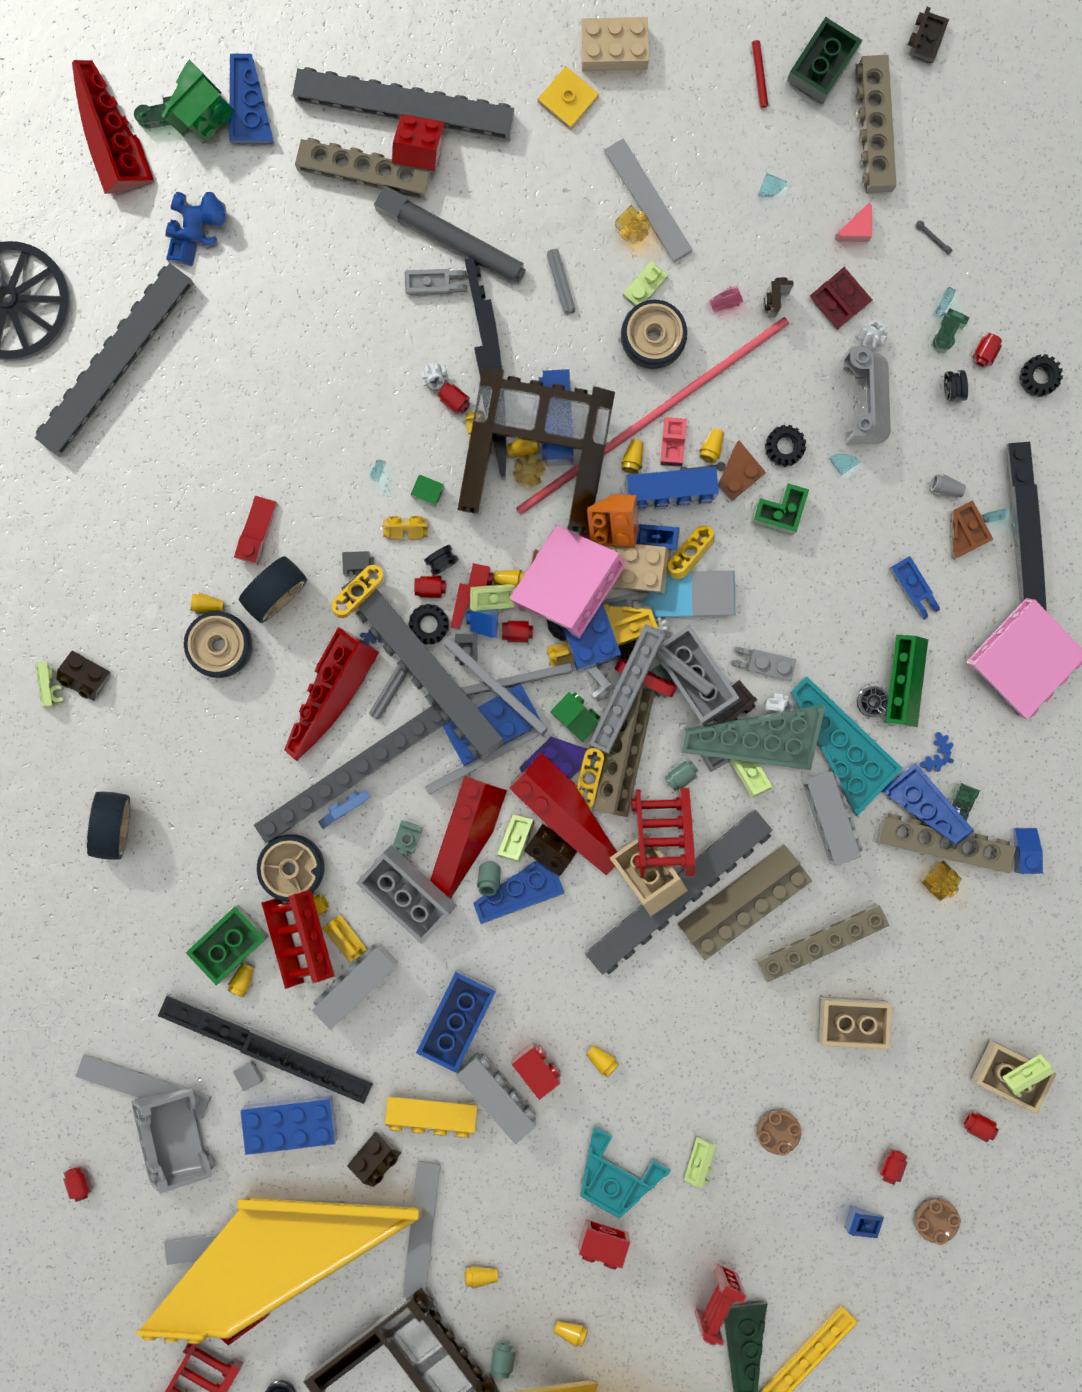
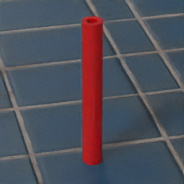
(760, 76)

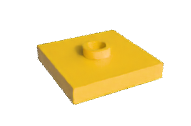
(568, 97)

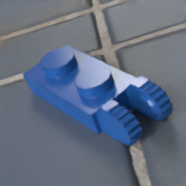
(914, 585)

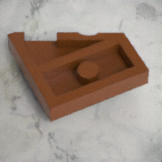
(740, 472)
(968, 530)

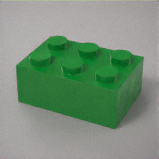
(227, 944)

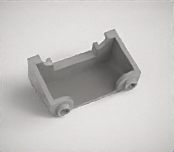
(875, 424)
(171, 1139)

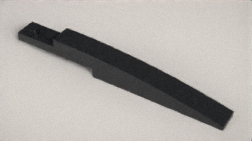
(489, 353)
(1026, 523)
(265, 1048)

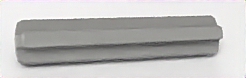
(560, 280)
(685, 671)
(387, 693)

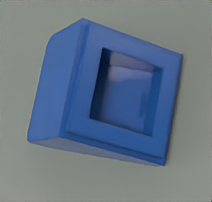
(181, 251)

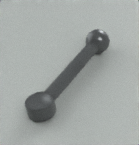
(920, 225)
(720, 466)

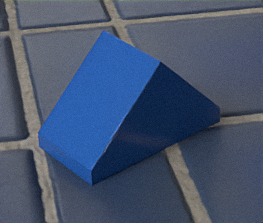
(658, 536)
(863, 1223)

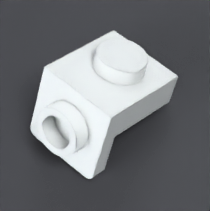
(599, 675)

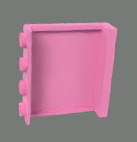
(568, 580)
(1027, 658)

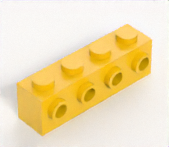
(430, 1116)

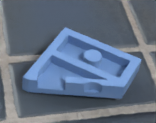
(338, 810)

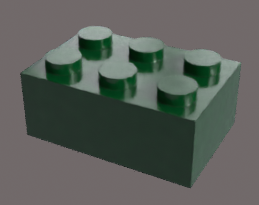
(824, 60)

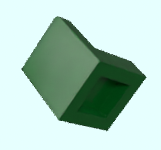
(427, 490)

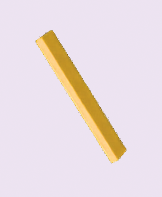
(812, 1352)

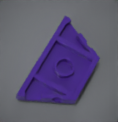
(563, 754)

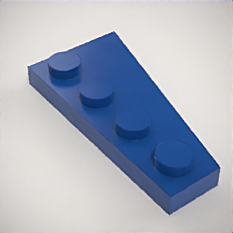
(249, 120)
(925, 801)
(520, 891)

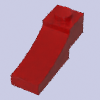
(255, 530)
(479, 576)

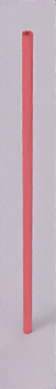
(659, 411)

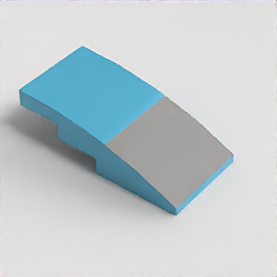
(695, 595)

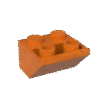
(614, 521)

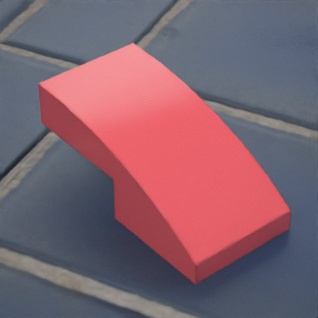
(673, 441)

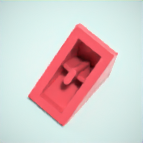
(858, 228)

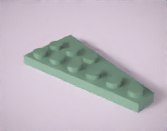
(770, 739)

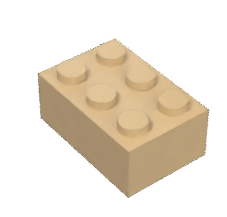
(614, 43)
(644, 570)
(660, 882)
(855, 1023)
(1000, 1061)

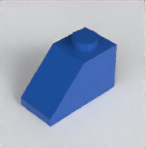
(483, 622)
(1028, 852)

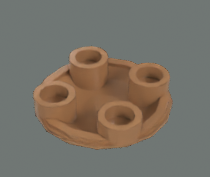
(779, 1132)
(937, 1221)

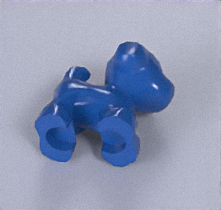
(209, 211)

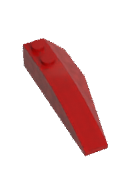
(112, 145)
(337, 681)
(564, 810)
(467, 832)

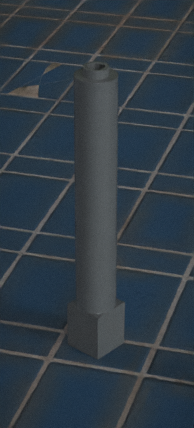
(401, 209)

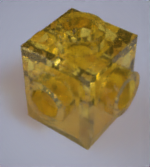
(632, 225)
(529, 479)
(942, 881)

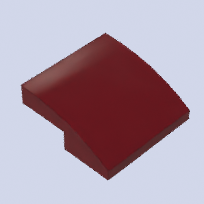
(841, 298)

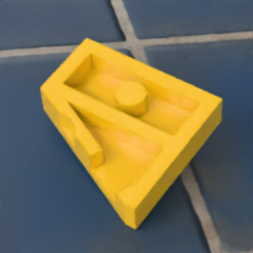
(628, 622)

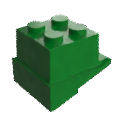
(196, 104)

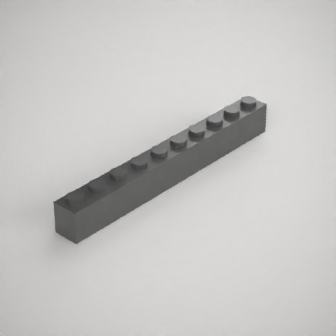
(393, 100)
(114, 359)
(427, 673)
(349, 774)
(709, 865)

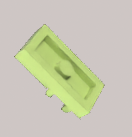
(645, 284)
(491, 597)
(43, 674)
(752, 777)
(516, 838)
(1028, 1074)
(700, 1162)

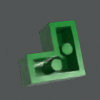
(782, 516)
(575, 716)

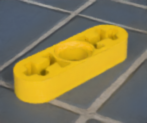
(691, 543)
(342, 599)
(598, 764)

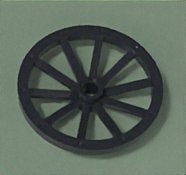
(15, 303)

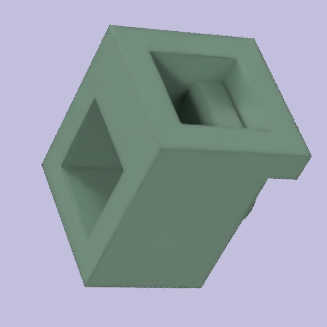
(413, 831)

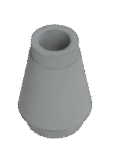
(947, 486)

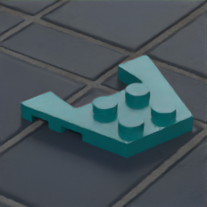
(612, 1186)

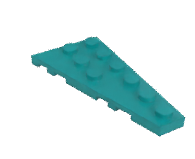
(848, 749)

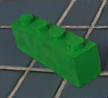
(906, 680)

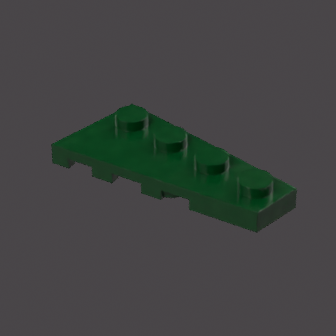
(744, 1342)

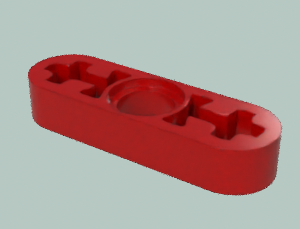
(651, 680)

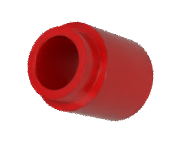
(987, 350)
(454, 398)
(429, 586)
(517, 631)
(981, 1127)
(893, 1166)
(76, 1184)

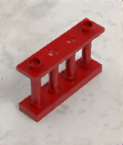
(684, 841)
(310, 935)
(727, 1292)
(228, 1371)

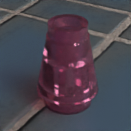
(726, 299)

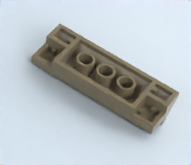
(744, 902)

